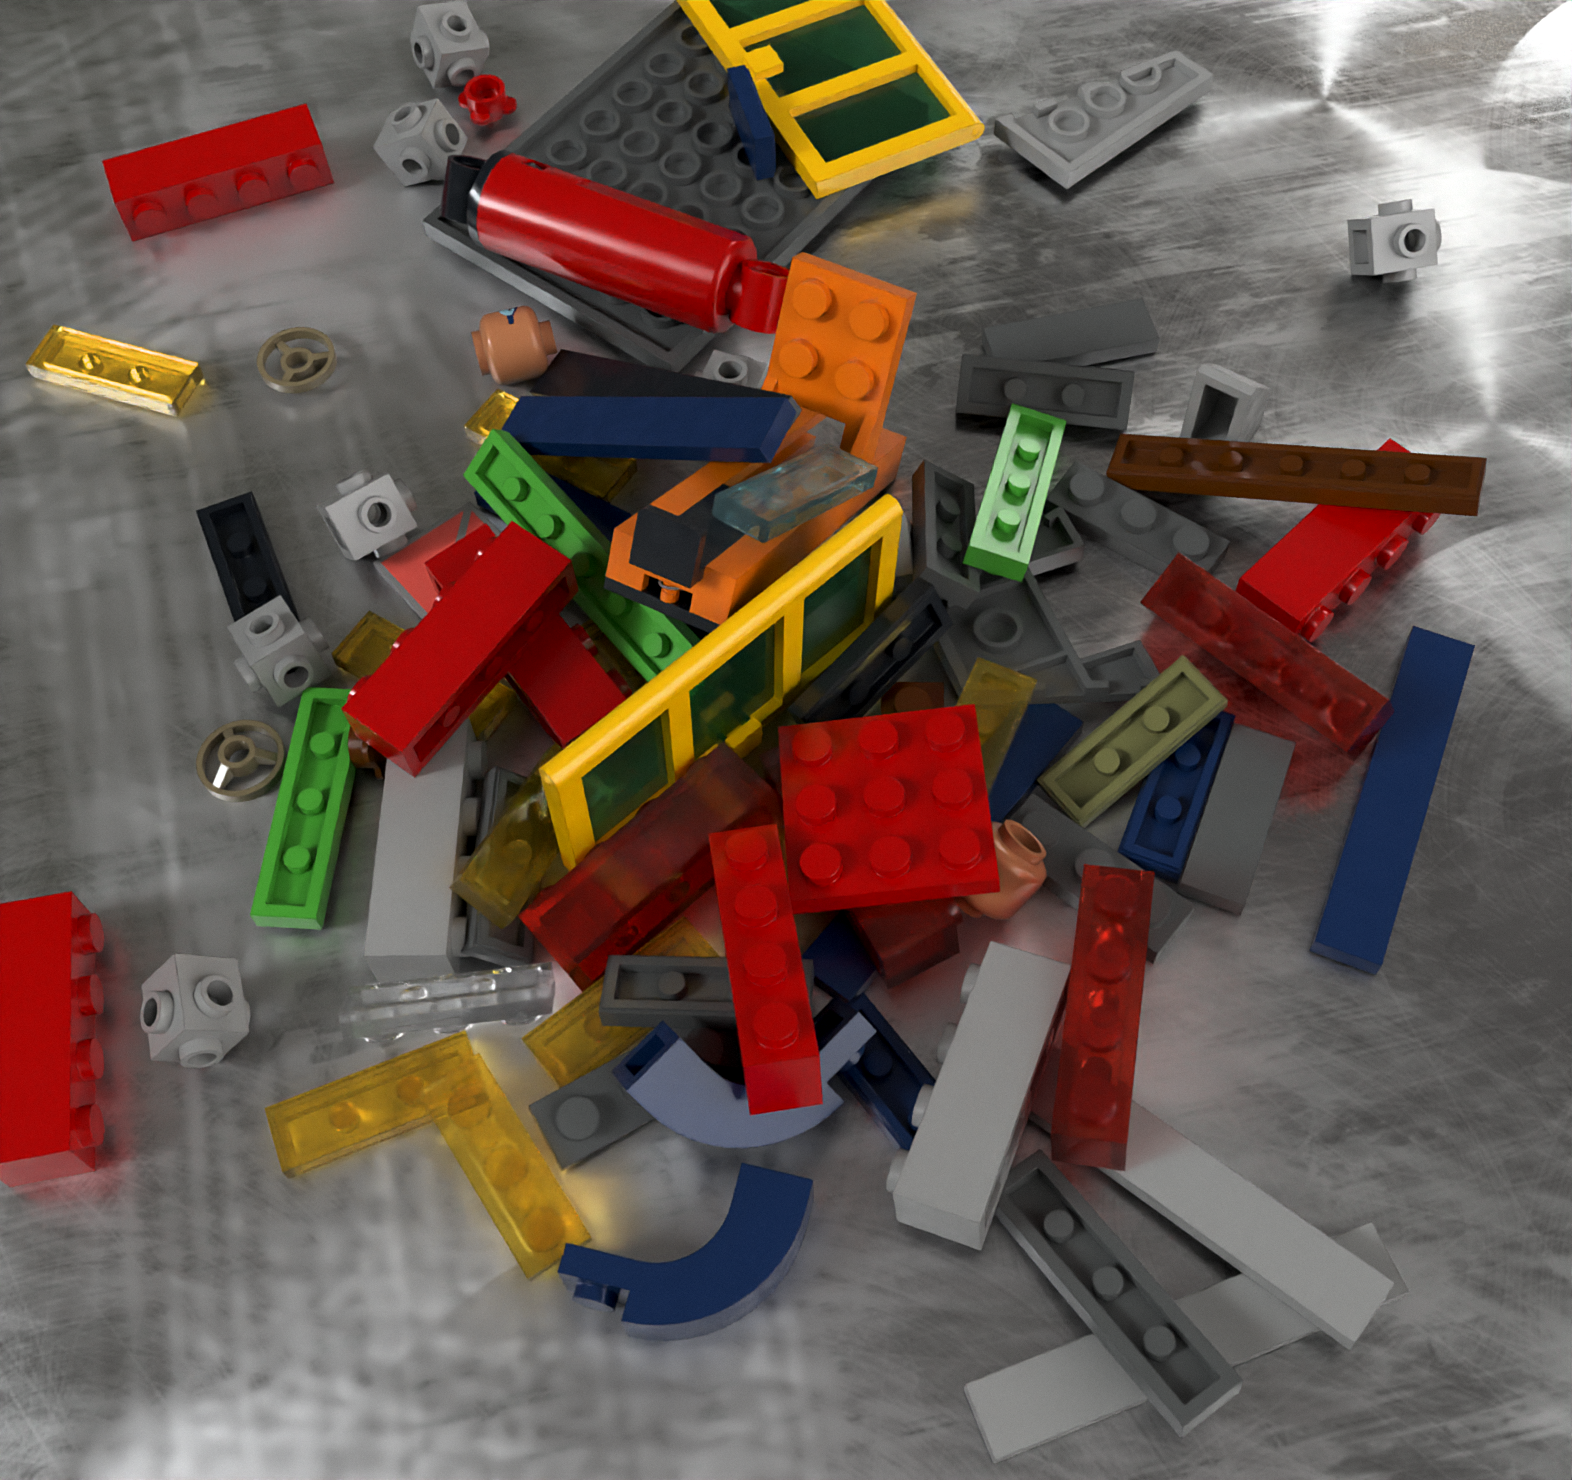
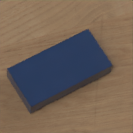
(751, 122)

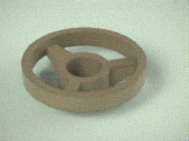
(298, 379)
(245, 767)

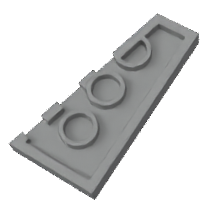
(1104, 118)

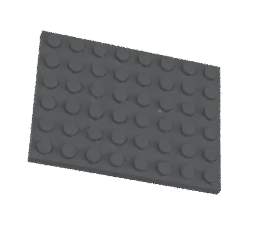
(664, 132)

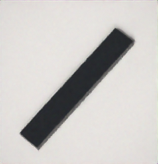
(592, 375)

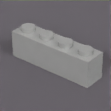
(421, 847)
(981, 1096)

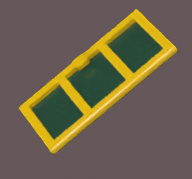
(838, 85)
(725, 683)

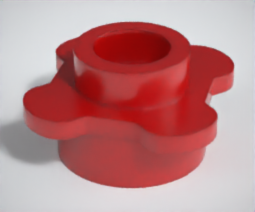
(486, 99)

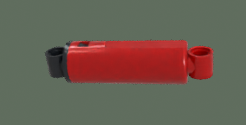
(614, 242)

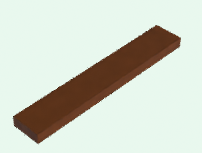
(1300, 473)

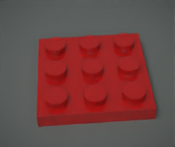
(886, 810)

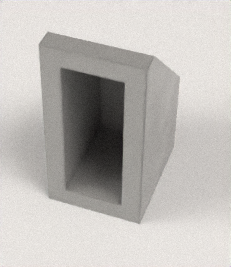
(1224, 405)

